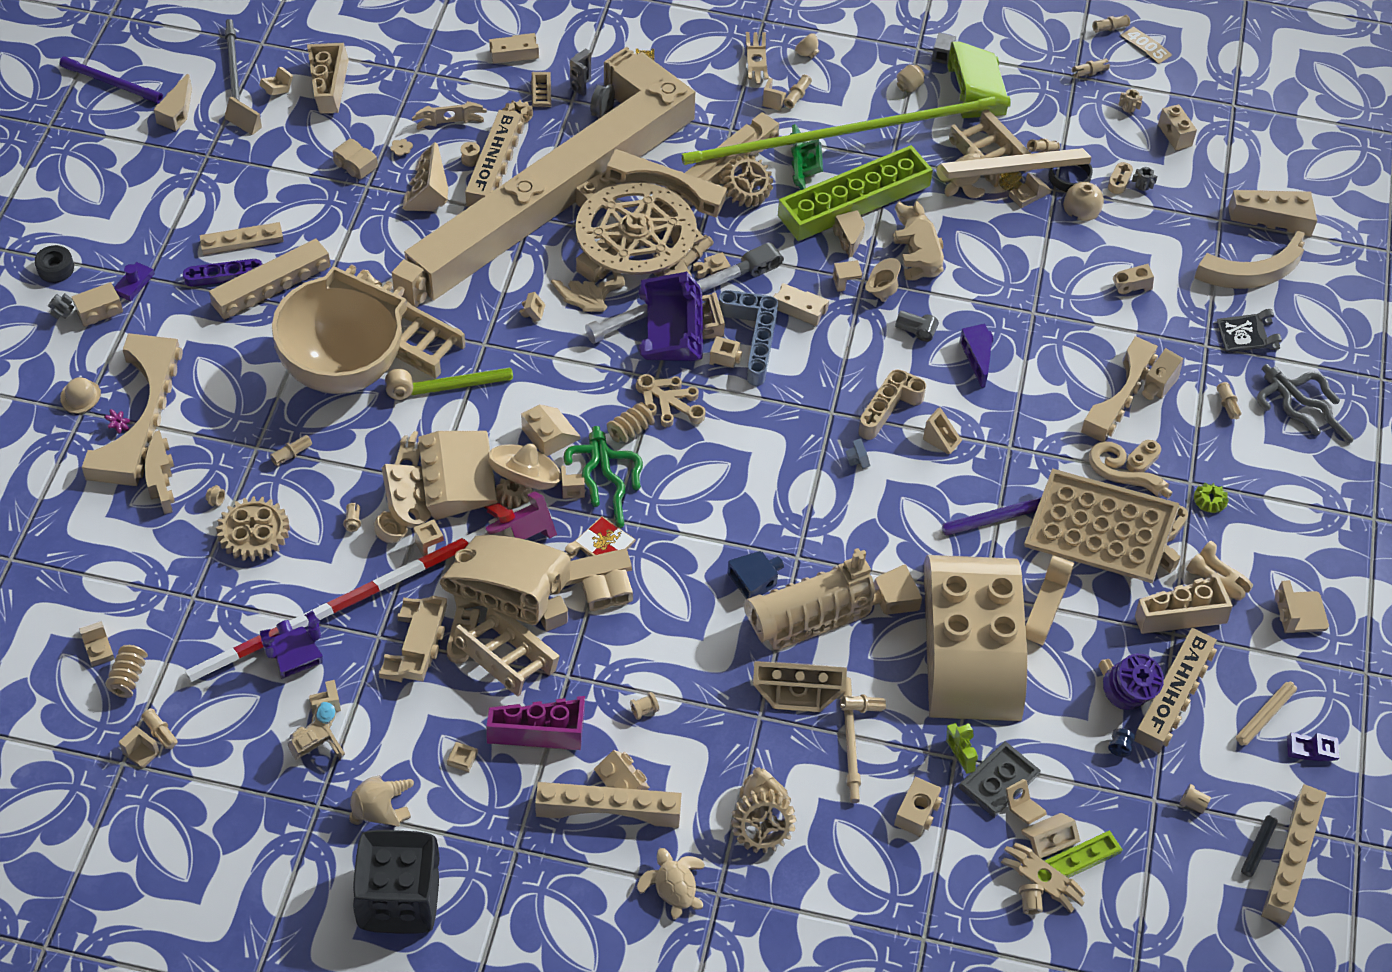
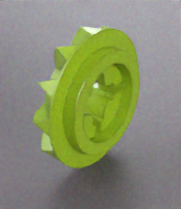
(1202, 498)

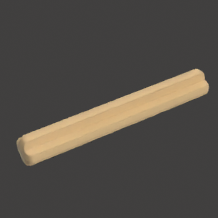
(1266, 713)

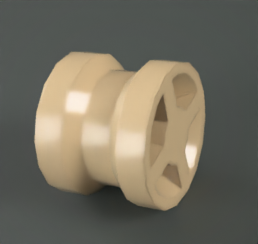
(470, 153)

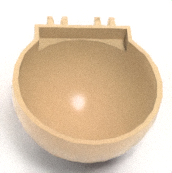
(339, 331)

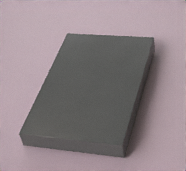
(994, 775)

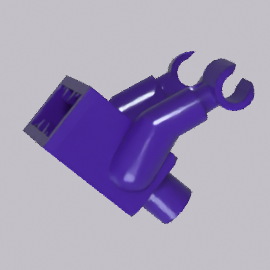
(294, 648)

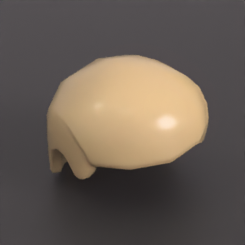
(388, 528)

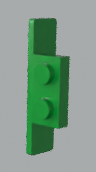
(806, 159)

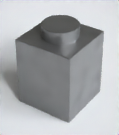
(942, 48)

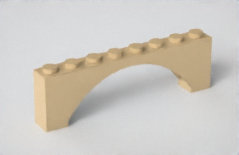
(125, 457)

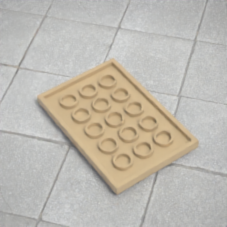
(1102, 525)

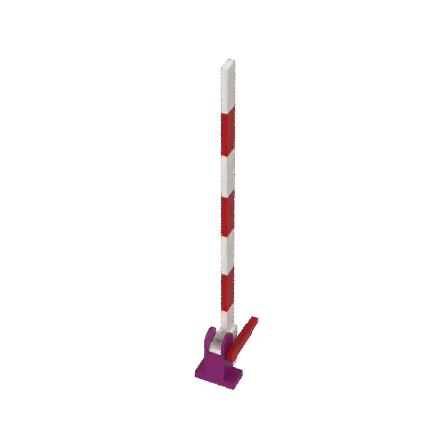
(516, 523)

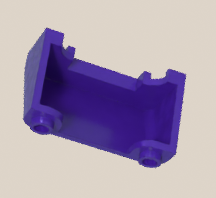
(673, 318)

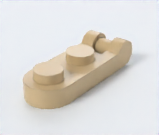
(453, 652)

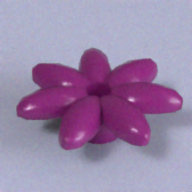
(117, 421)

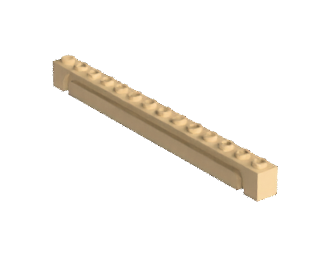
(709, 170)

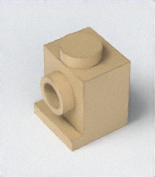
(725, 352)

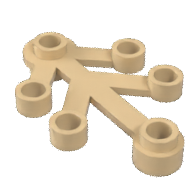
(670, 397)

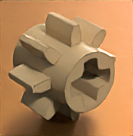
(1130, 100)

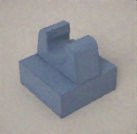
(858, 454)

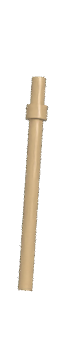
(853, 777)

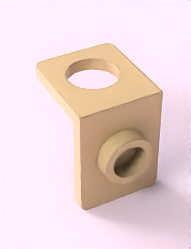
(1024, 807)

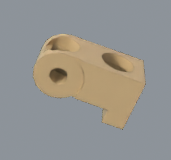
(1134, 279)

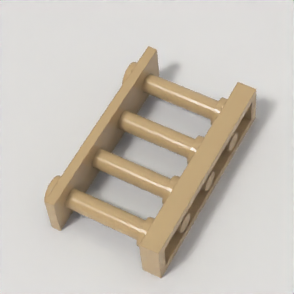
(997, 133)
(414, 354)
(519, 636)

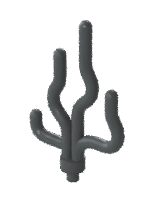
(1287, 387)

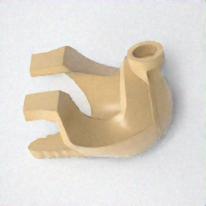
(373, 801)

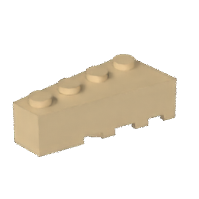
(328, 74)
(1274, 209)
(1185, 607)

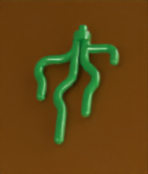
(600, 450)

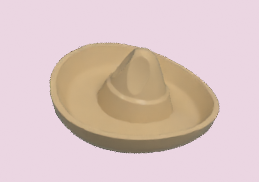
(524, 466)

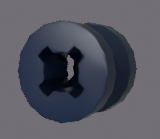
(1121, 742)

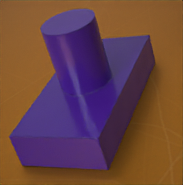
(134, 280)

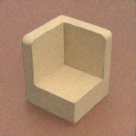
(773, 98)
(845, 271)
(572, 485)
(427, 535)
(329, 696)
(139, 747)

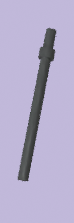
(230, 36)

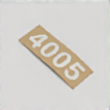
(1147, 44)

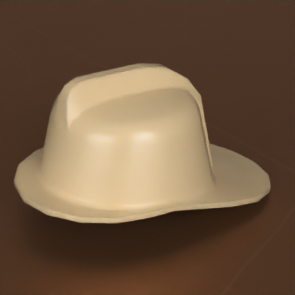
(884, 279)

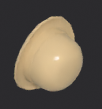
(80, 395)

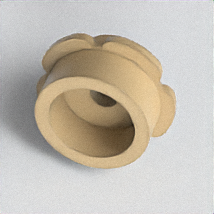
(215, 495)

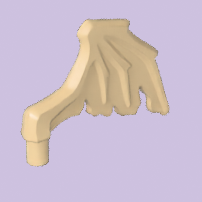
(588, 295)

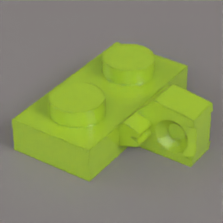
(959, 741)

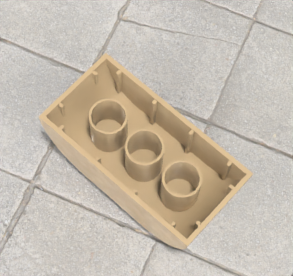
(975, 637)

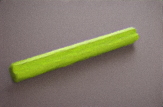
(462, 381)

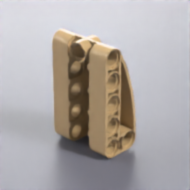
(508, 575)

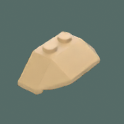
(799, 685)

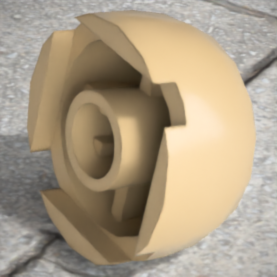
(1084, 201)

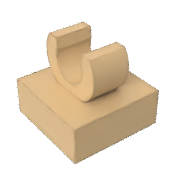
(533, 307)

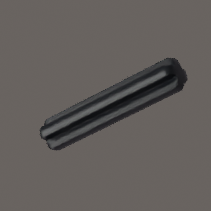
(1259, 846)

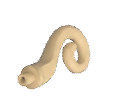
(1147, 480)

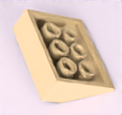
(456, 472)

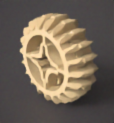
(752, 175)
(746, 814)

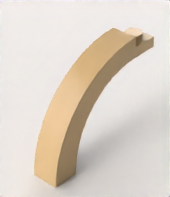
(1251, 274)

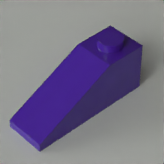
(977, 347)

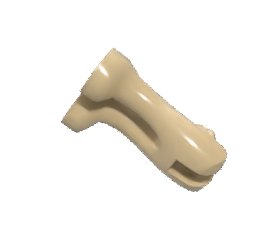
(1207, 561)

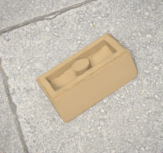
(243, 116)

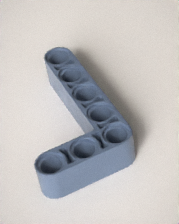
(763, 311)

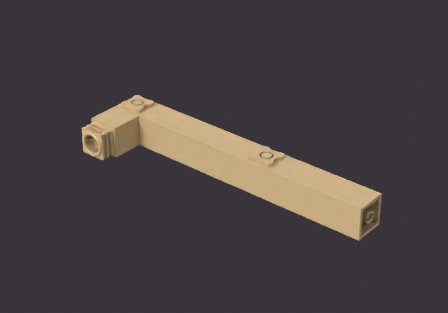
(651, 111)

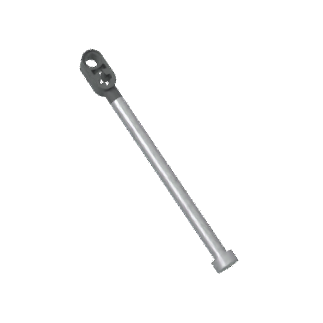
(756, 261)

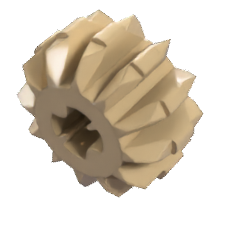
(512, 494)

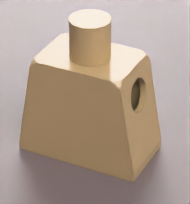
(1162, 375)
(897, 591)

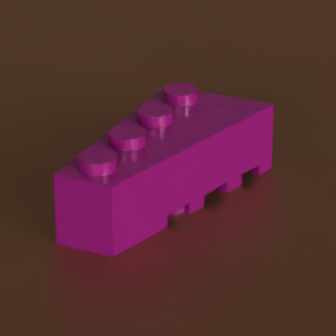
(538, 725)

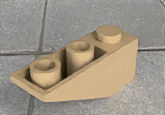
(175, 106)

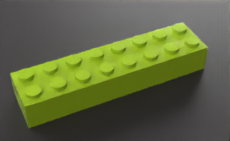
(857, 189)

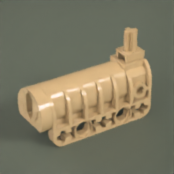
(813, 604)

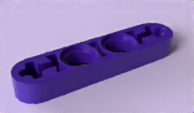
(223, 272)

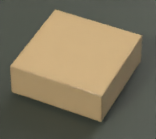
(462, 757)

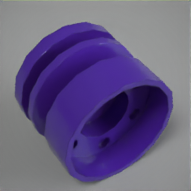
(1133, 681)

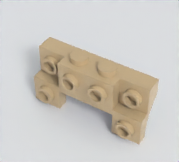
(421, 639)

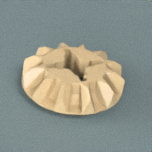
(526, 110)

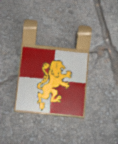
(600, 539)

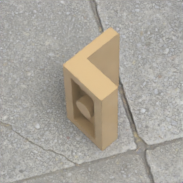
(1052, 834)

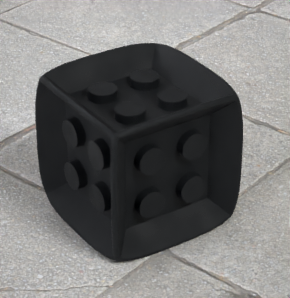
(396, 881)

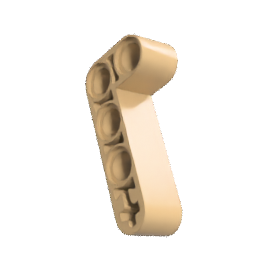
(896, 387)
(1048, 599)

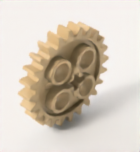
(258, 521)

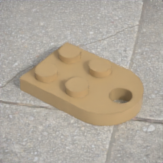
(405, 494)

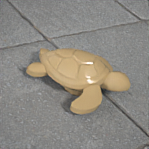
(964, 182)
(674, 881)

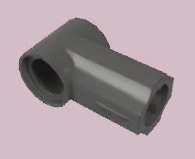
(923, 327)

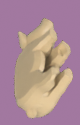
(922, 240)

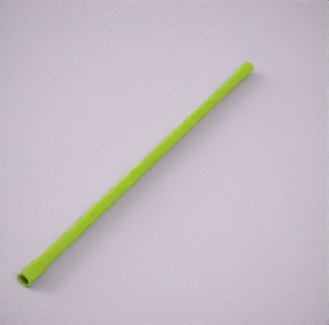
(698, 156)

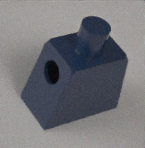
(754, 573)

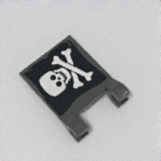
(1248, 332)

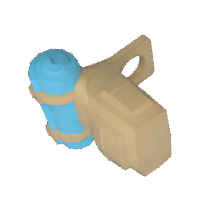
(316, 733)

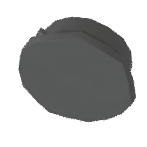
(602, 100)

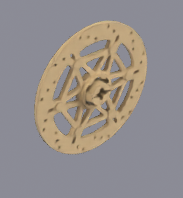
(636, 228)

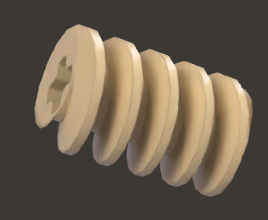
(630, 423)
(126, 670)

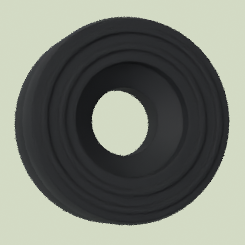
(54, 254)

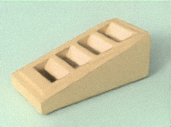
(541, 77)

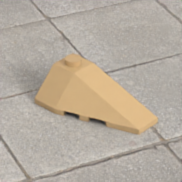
(429, 184)

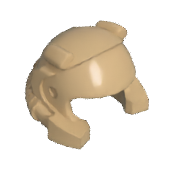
(762, 779)

